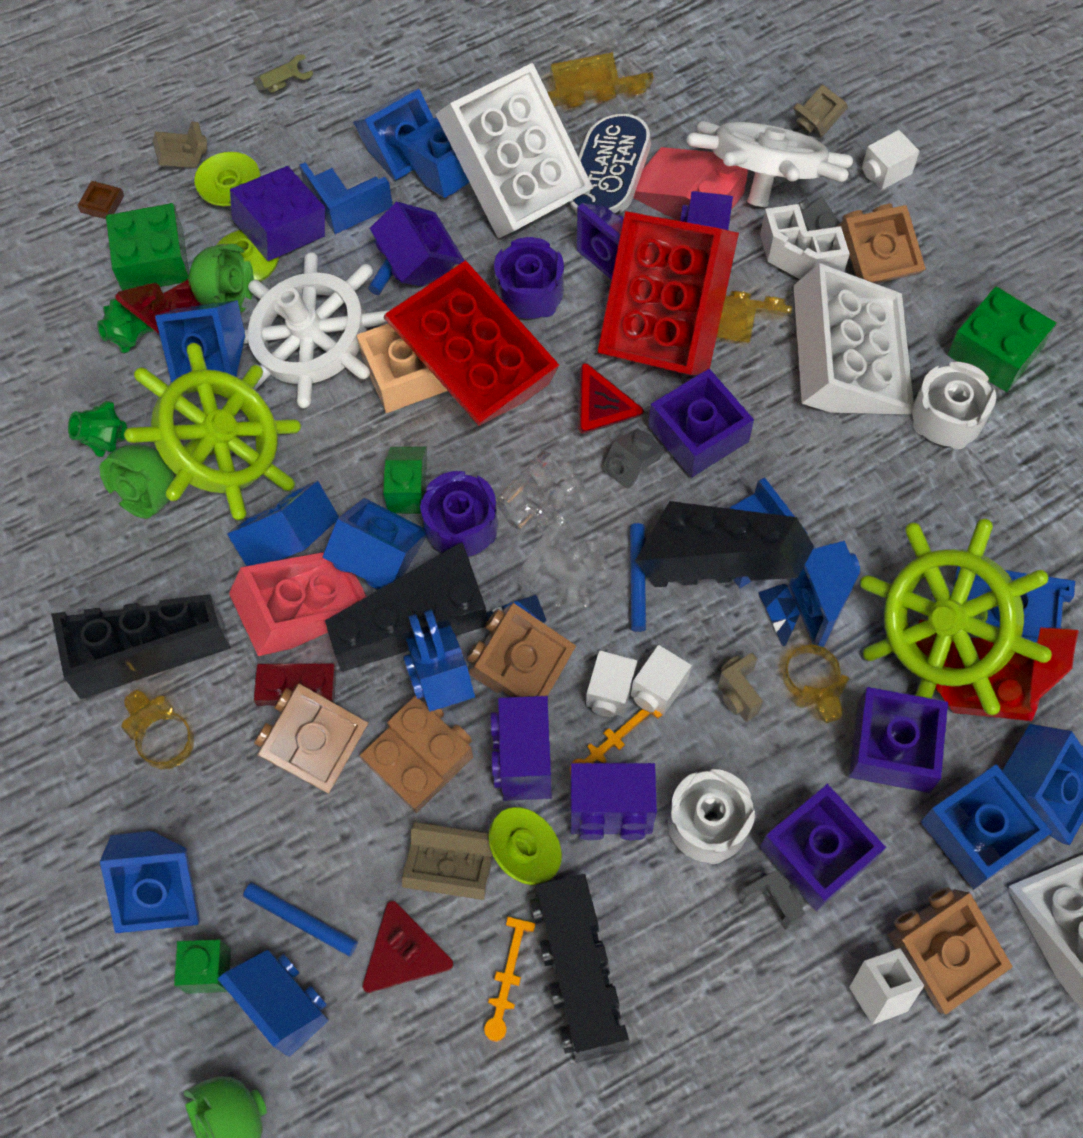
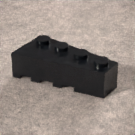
(721, 545)
(380, 622)
(135, 642)
(579, 968)

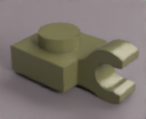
(275, 78)

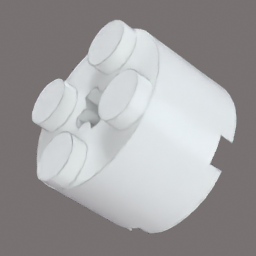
(953, 404)
(698, 796)

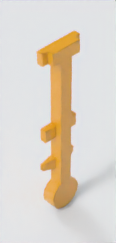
(614, 739)
(495, 1028)

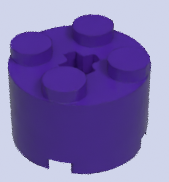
(530, 278)
(459, 510)

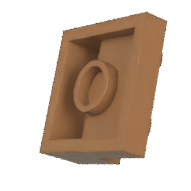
(882, 243)
(519, 654)
(310, 737)
(418, 753)
(950, 948)

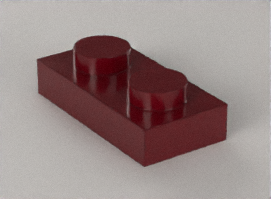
(274, 678)

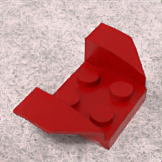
(1018, 683)

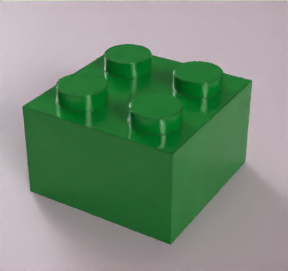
(147, 247)
(1001, 338)

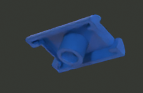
(1040, 606)

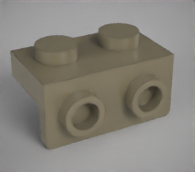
(448, 861)

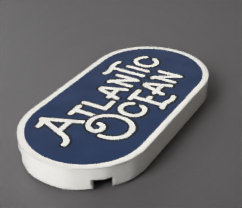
(614, 161)

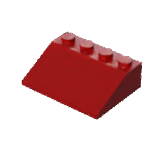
(667, 293)
(473, 344)

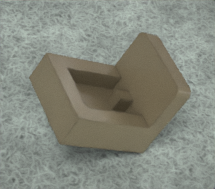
(820, 111)
(180, 149)
(737, 691)

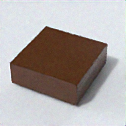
(100, 200)

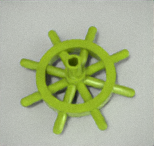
(213, 431)
(955, 616)

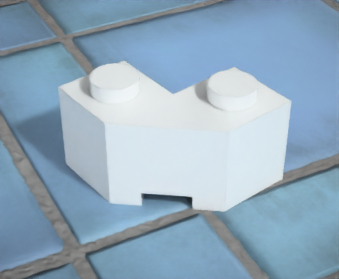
(796, 249)

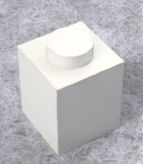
(890, 159)
(660, 681)
(611, 684)
(886, 986)

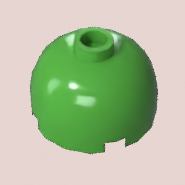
(221, 275)
(138, 478)
(225, 1109)

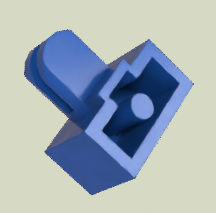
(437, 665)

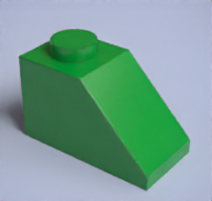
(405, 479)

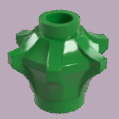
(121, 326)
(97, 428)

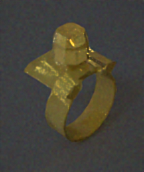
(826, 698)
(146, 712)

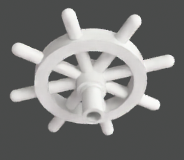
(770, 153)
(308, 327)

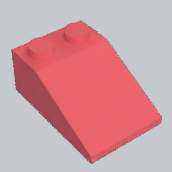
(675, 173)
(291, 599)

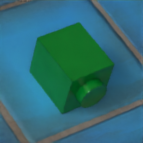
(200, 966)

